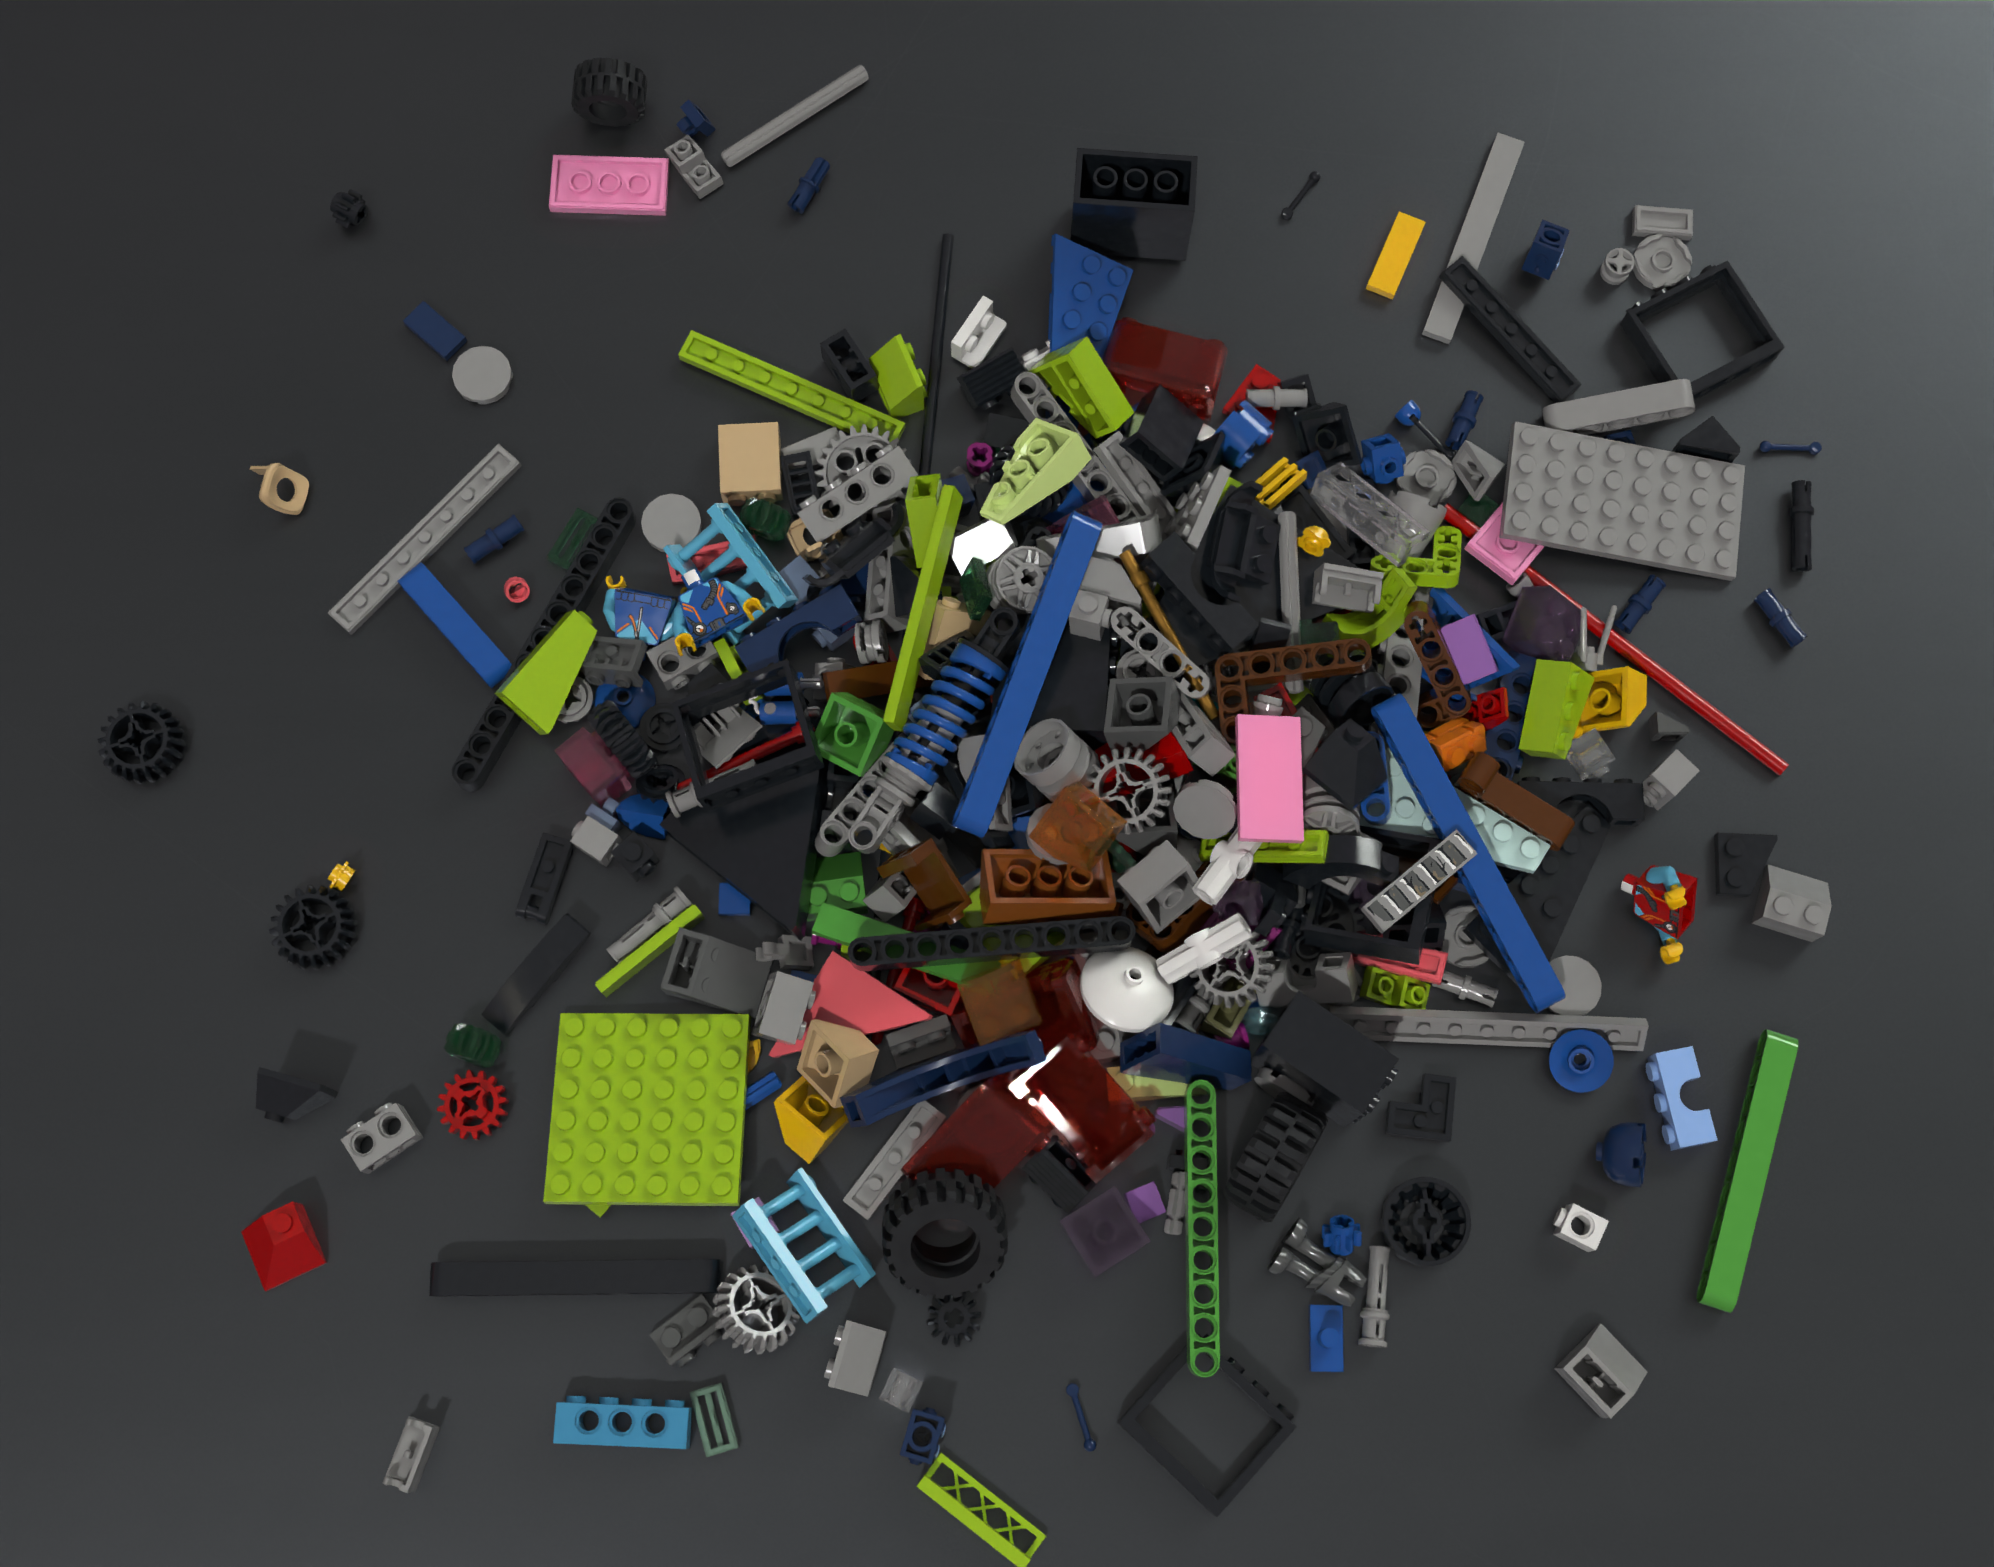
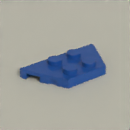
(1448, 611)

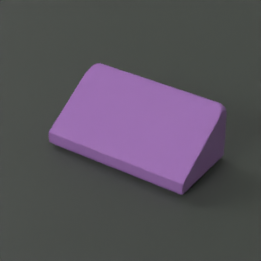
(1469, 649)

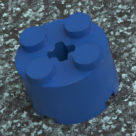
(1242, 433)

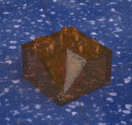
(1078, 827)
(1000, 1002)

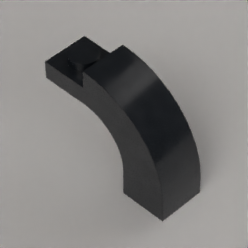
(1347, 857)

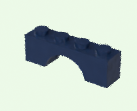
(829, 611)

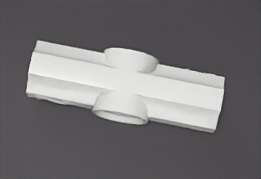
(1227, 862)
(1204, 948)

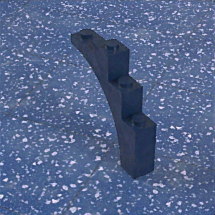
(941, 1074)

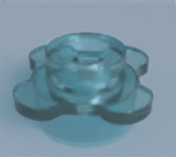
(1258, 1020)

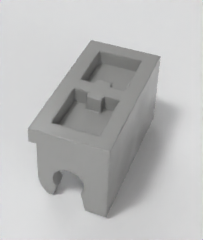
(1347, 587)
(411, 1455)

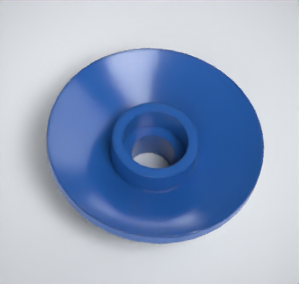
(637, 704)
(1590, 1073)

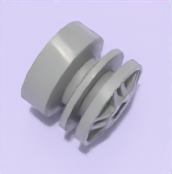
(1005, 578)
(1054, 758)
(1325, 812)

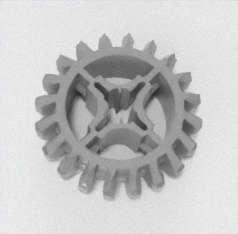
(1124, 776)
(1221, 975)
(762, 1335)

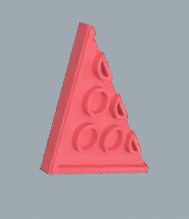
(854, 1001)

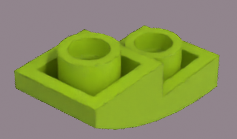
(1394, 990)

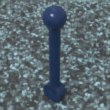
(1814, 448)
(1089, 1444)

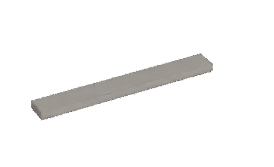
(1475, 232)
(424, 538)

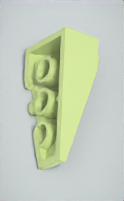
(1042, 463)

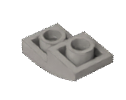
(693, 166)

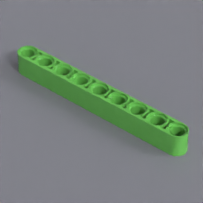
(1747, 1171)
(1194, 1242)

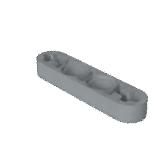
(1158, 655)

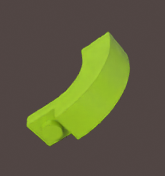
(1386, 616)

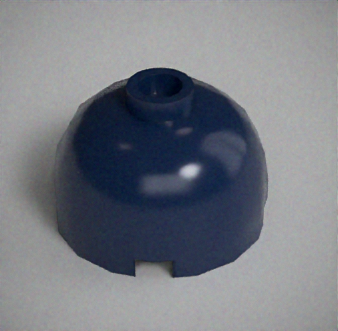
(1624, 1153)

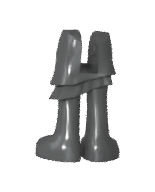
(1323, 1281)

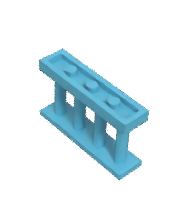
(742, 546)
(779, 1260)

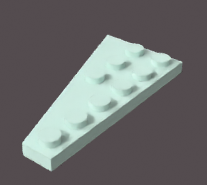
(1506, 841)

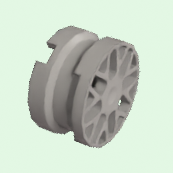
(871, 642)

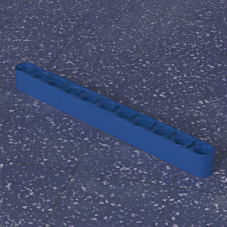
(1027, 675)
(1479, 874)

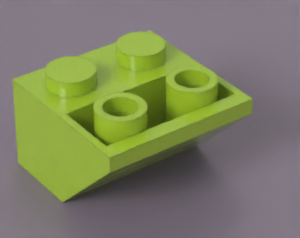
(898, 379)

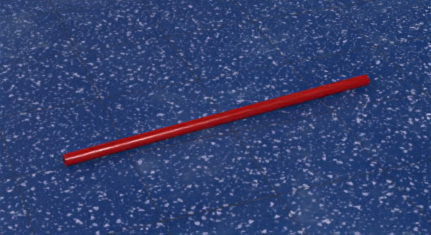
(1648, 665)

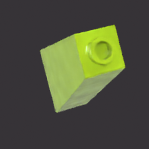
(547, 674)

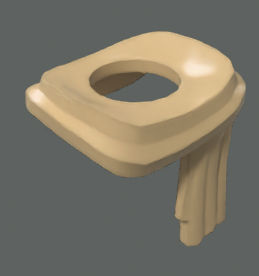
(268, 492)
(796, 539)

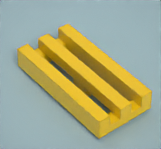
(1274, 477)

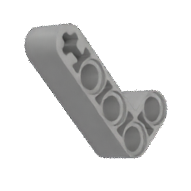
(1139, 535)

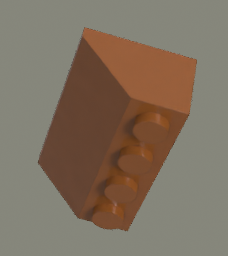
(1028, 889)

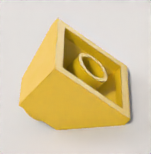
(1614, 699)
(808, 1120)

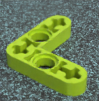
(1430, 570)

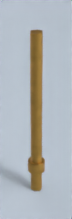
(1141, 583)

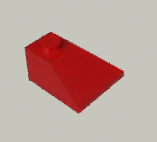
(283, 1245)

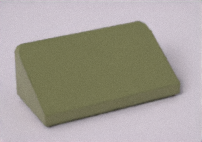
(1223, 1020)

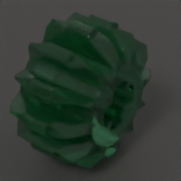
(765, 519)
(473, 1045)

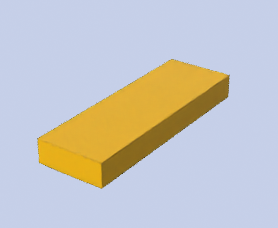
(1395, 255)

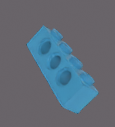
(571, 1430)

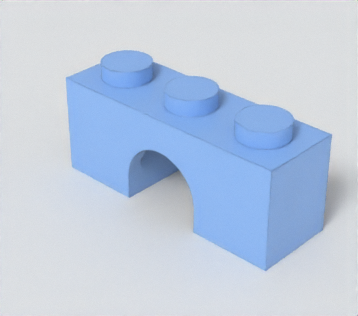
(1681, 1125)

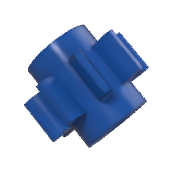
(1341, 1235)

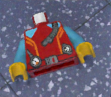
(1666, 902)

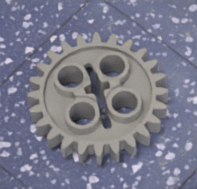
(847, 447)

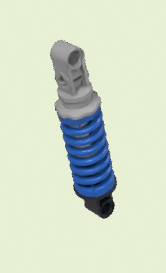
(936, 727)

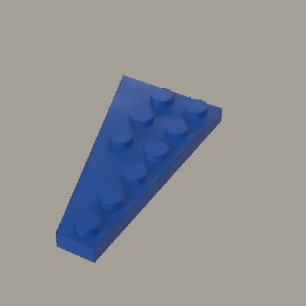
(1083, 299)

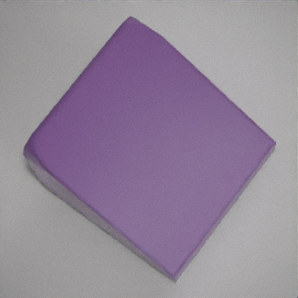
(1171, 1115)
(1145, 1202)

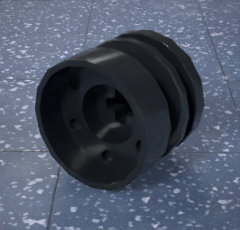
(1351, 694)

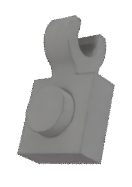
(789, 951)

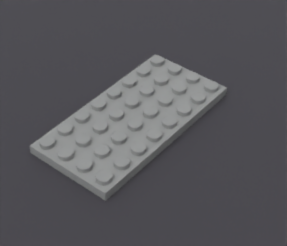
(1622, 501)

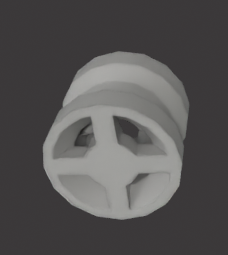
(1624, 263)

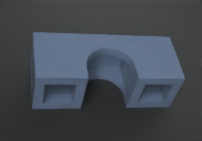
(803, 591)

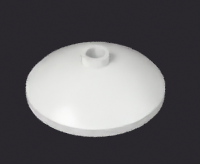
(1118, 998)

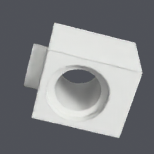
(1593, 1227)

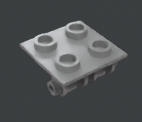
(726, 735)

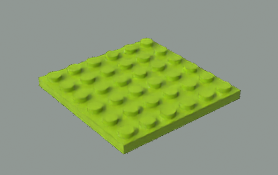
(648, 1109)

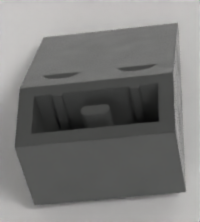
(715, 973)

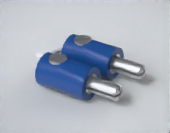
(784, 711)

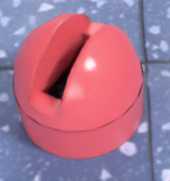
(519, 592)

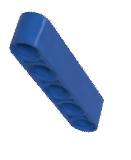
(455, 624)

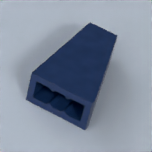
(1184, 1057)

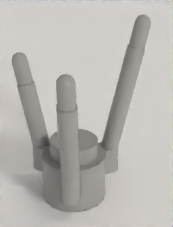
(1585, 655)

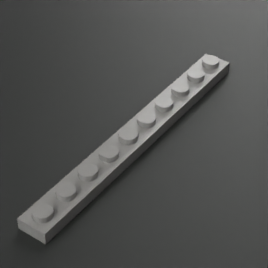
(1487, 1027)

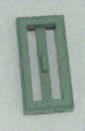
(714, 1419)

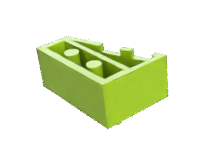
(1085, 386)
(1554, 708)

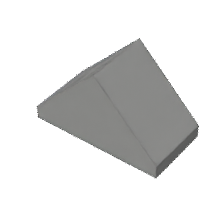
(1476, 469)

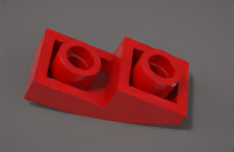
(1490, 708)

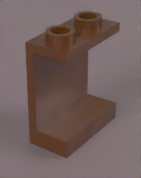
(932, 881)

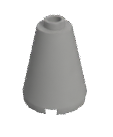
(1420, 510)

